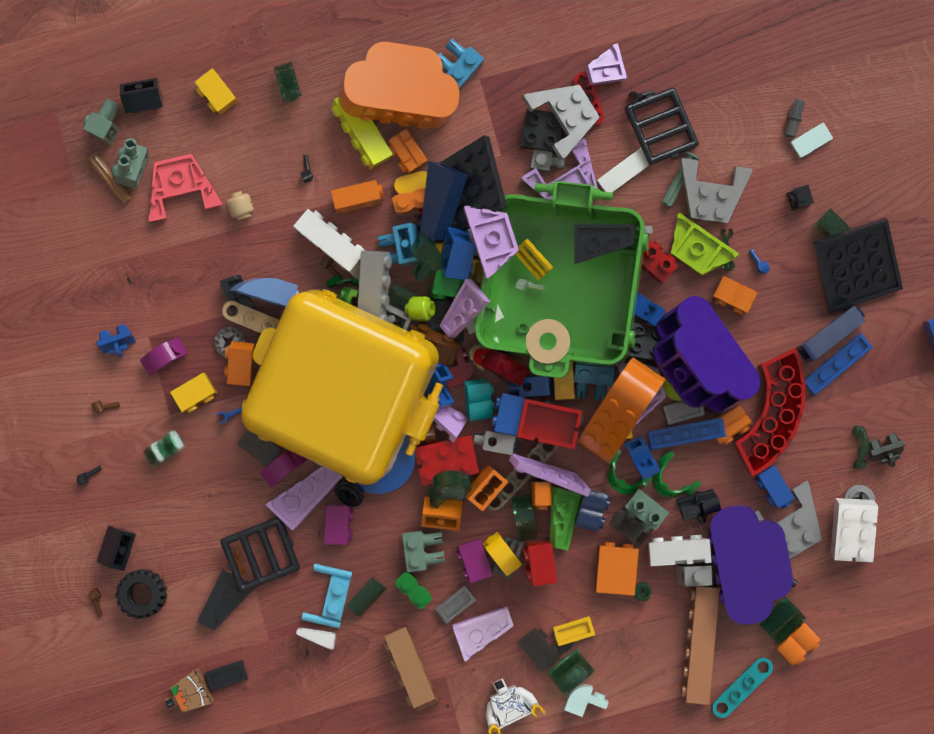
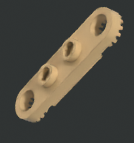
(250, 317)

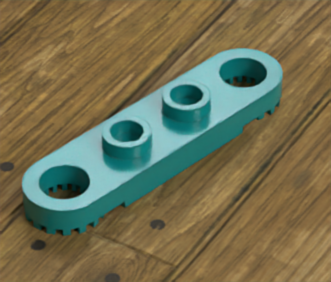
(742, 687)

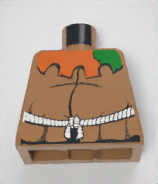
(190, 692)

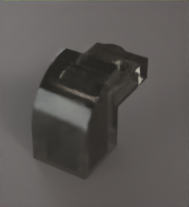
(629, 528)

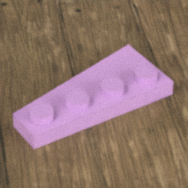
(550, 473)
(300, 500)

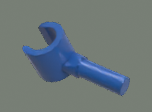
(761, 267)
(229, 414)

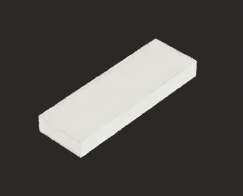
(623, 172)

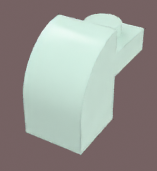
(581, 696)

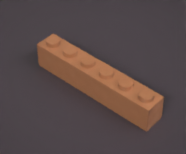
(701, 644)

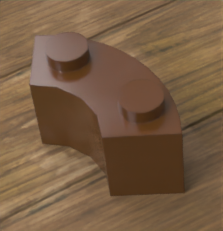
(445, 345)

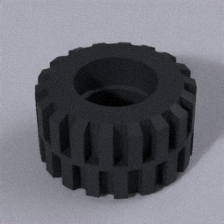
(125, 594)

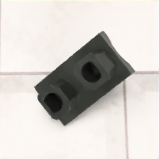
(887, 453)

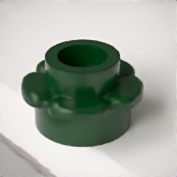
(647, 591)

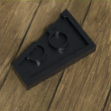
(601, 239)

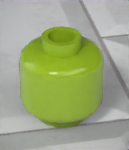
(420, 309)

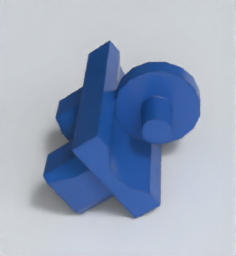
(116, 343)

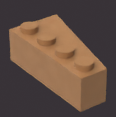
(410, 669)

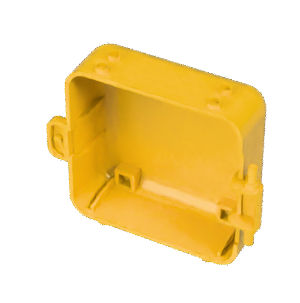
(341, 387)

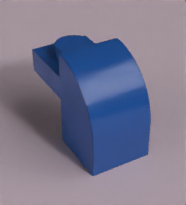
(648, 311)
(443, 376)
(642, 457)

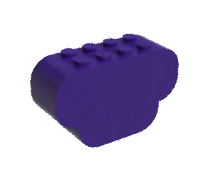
(703, 358)
(750, 563)

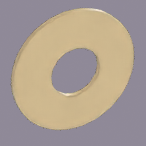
(548, 326)

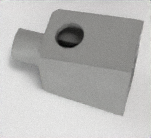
(505, 443)
(694, 575)

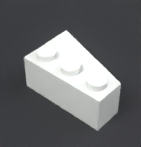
(679, 550)

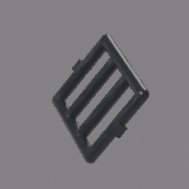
(645, 142)
(259, 579)

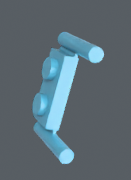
(335, 597)

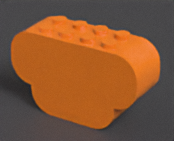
(399, 87)
(620, 410)

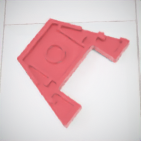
(176, 178)

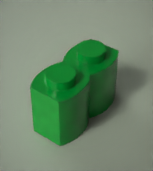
(418, 594)

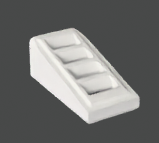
(323, 638)

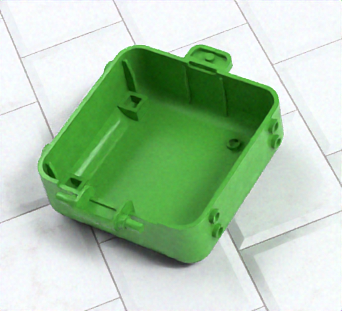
(589, 298)

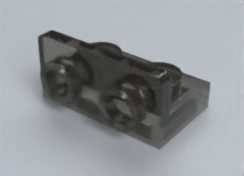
(259, 449)
(539, 649)

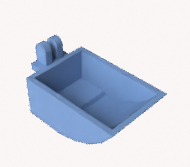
(267, 289)

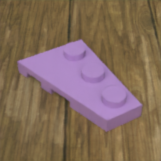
(464, 309)

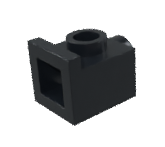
(800, 197)

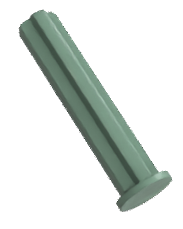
(677, 184)

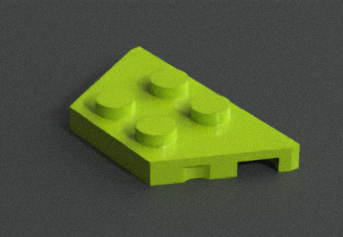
(699, 248)

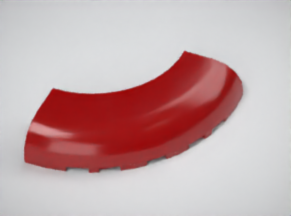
(779, 413)

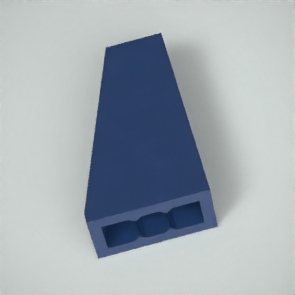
(441, 199)
(831, 334)

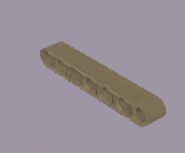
(517, 483)

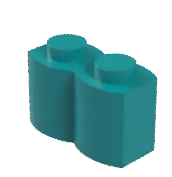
(478, 399)

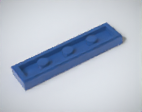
(837, 364)
(687, 433)

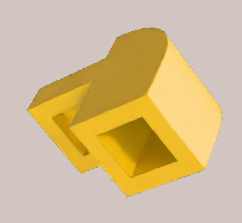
(502, 554)

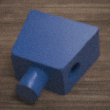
(541, 387)

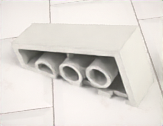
(330, 242)

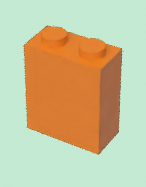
(357, 196)
(485, 487)
(616, 569)

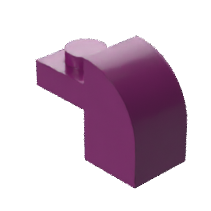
(163, 355)
(281, 467)

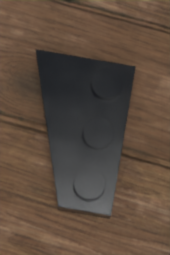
(222, 600)

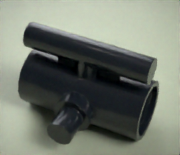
(698, 505)

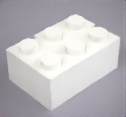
(854, 530)

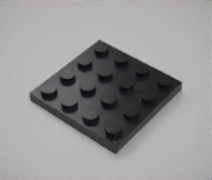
(483, 183)
(857, 265)

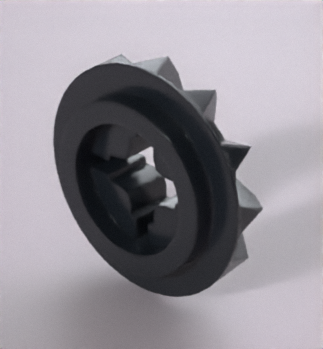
(343, 494)

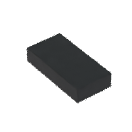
(226, 675)

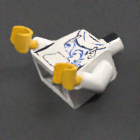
(509, 706)

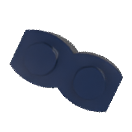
(592, 510)

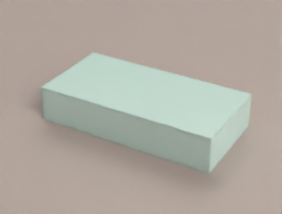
(811, 140)

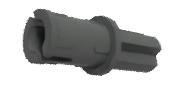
(794, 118)

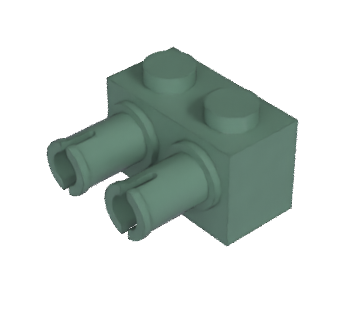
(101, 124)
(130, 164)
(646, 510)
(415, 555)

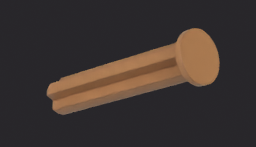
(107, 176)

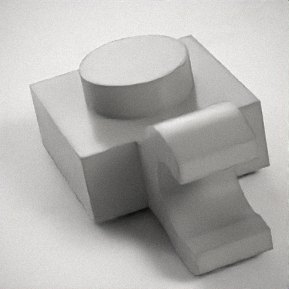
(543, 160)

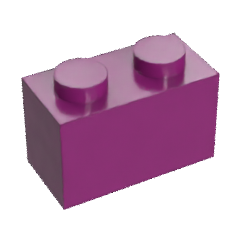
(337, 524)
(475, 560)

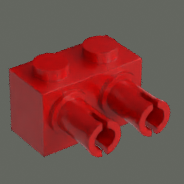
(658, 263)

